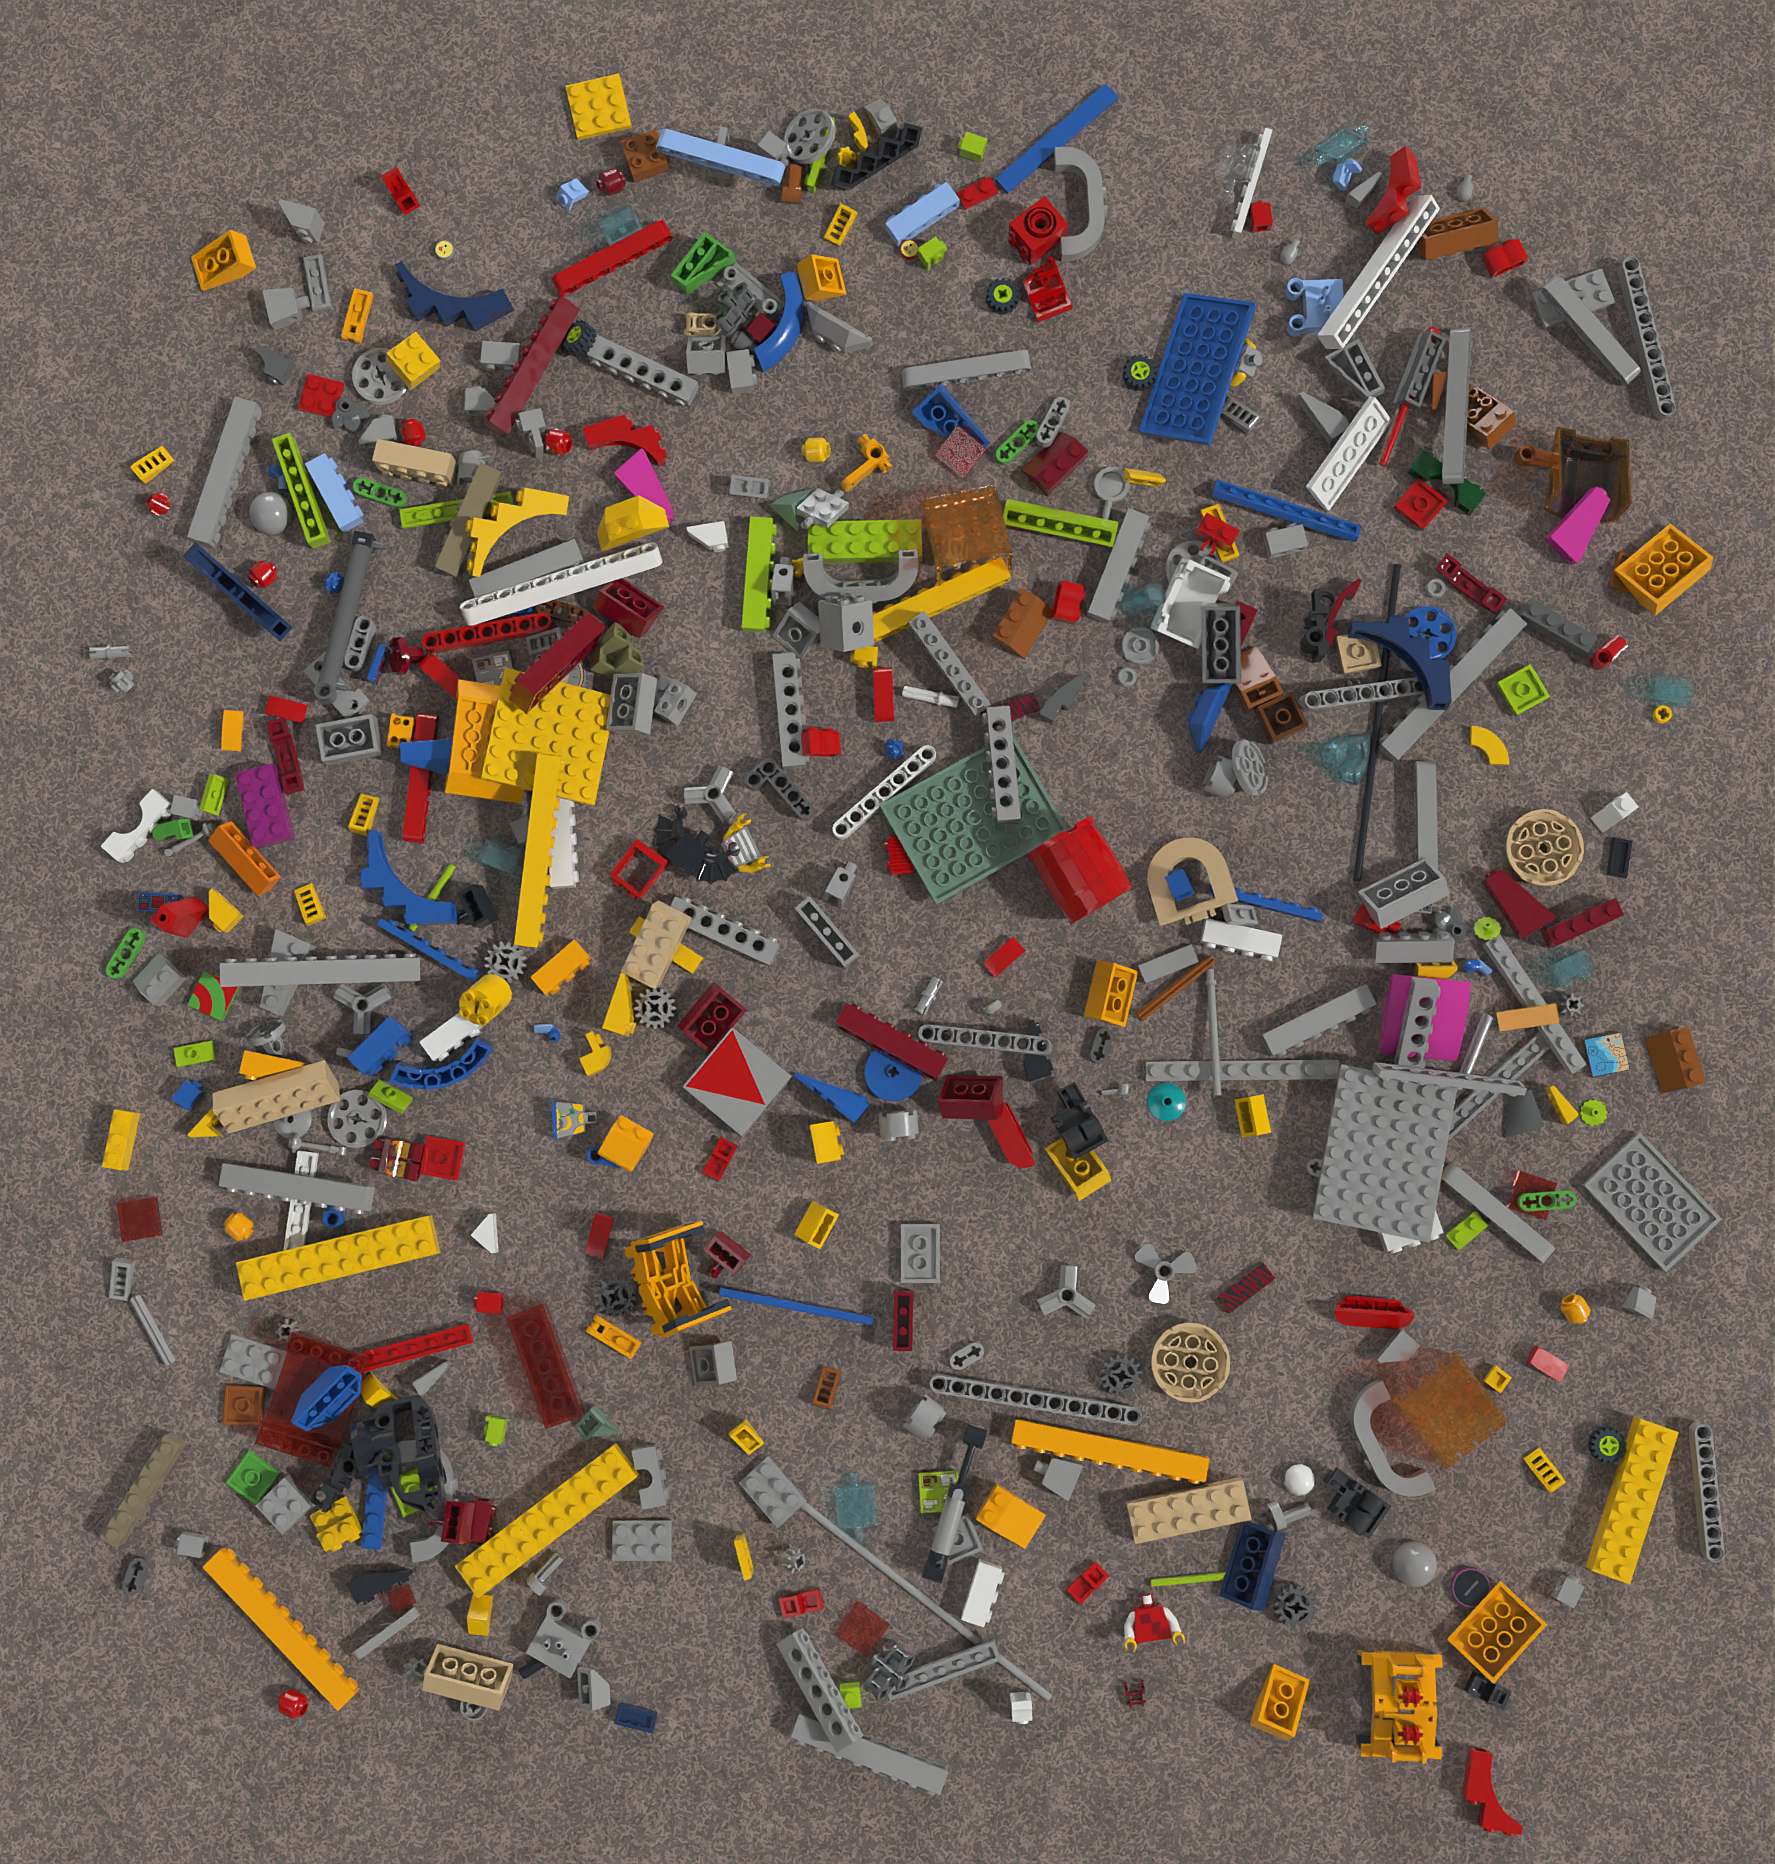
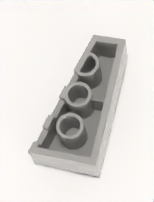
(277, 997)

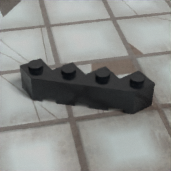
(870, 164)

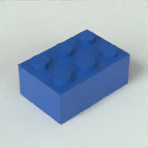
(380, 1046)

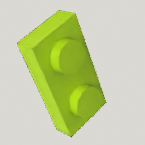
(213, 794)
(1466, 1230)

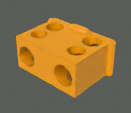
(398, 730)

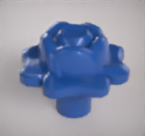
(334, 582)
(893, 749)

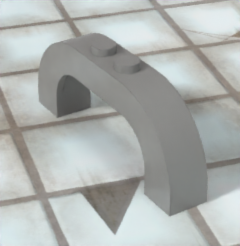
(1076, 161)
(872, 589)
(1362, 1408)
(428, 1547)

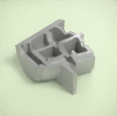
(467, 462)

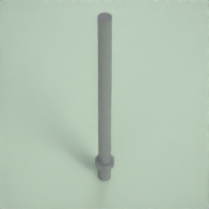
(1210, 983)

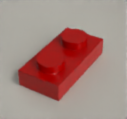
(977, 193)

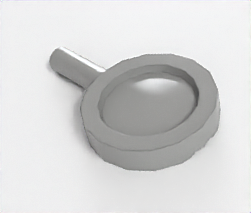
(1110, 488)

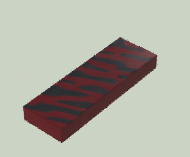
(1020, 707)
(1246, 1288)

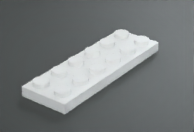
(1349, 453)

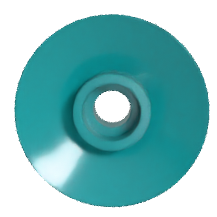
(1156, 1101)

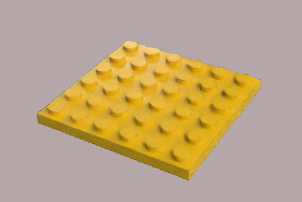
(564, 723)

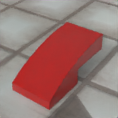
(285, 708)
(1004, 957)
(719, 1159)
(599, 1235)
(1087, 1582)
(801, 1603)

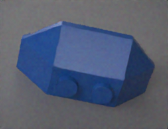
(1206, 713)
(327, 1397)

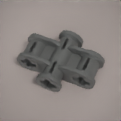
(735, 309)
(884, 1677)

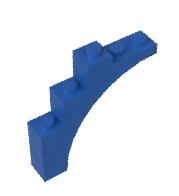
(396, 895)

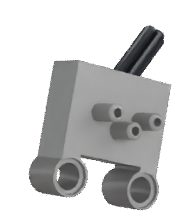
(558, 1644)

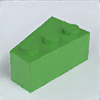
(702, 263)

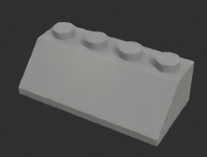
(1404, 892)

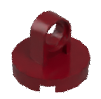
(403, 655)

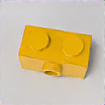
(1252, 1116)
(816, 1224)

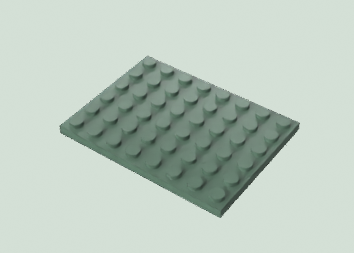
(950, 824)

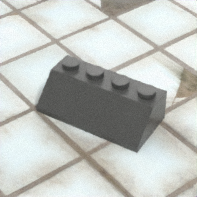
(1221, 643)

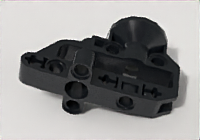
(377, 1443)

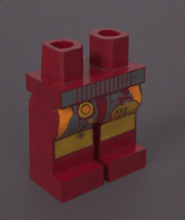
(392, 1158)

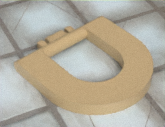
(1217, 871)

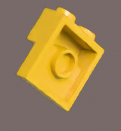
(337, 1525)

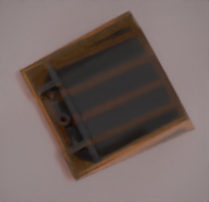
(1588, 463)

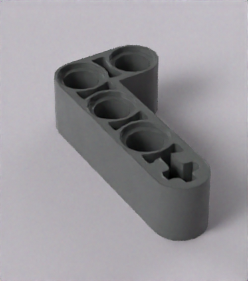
(783, 791)

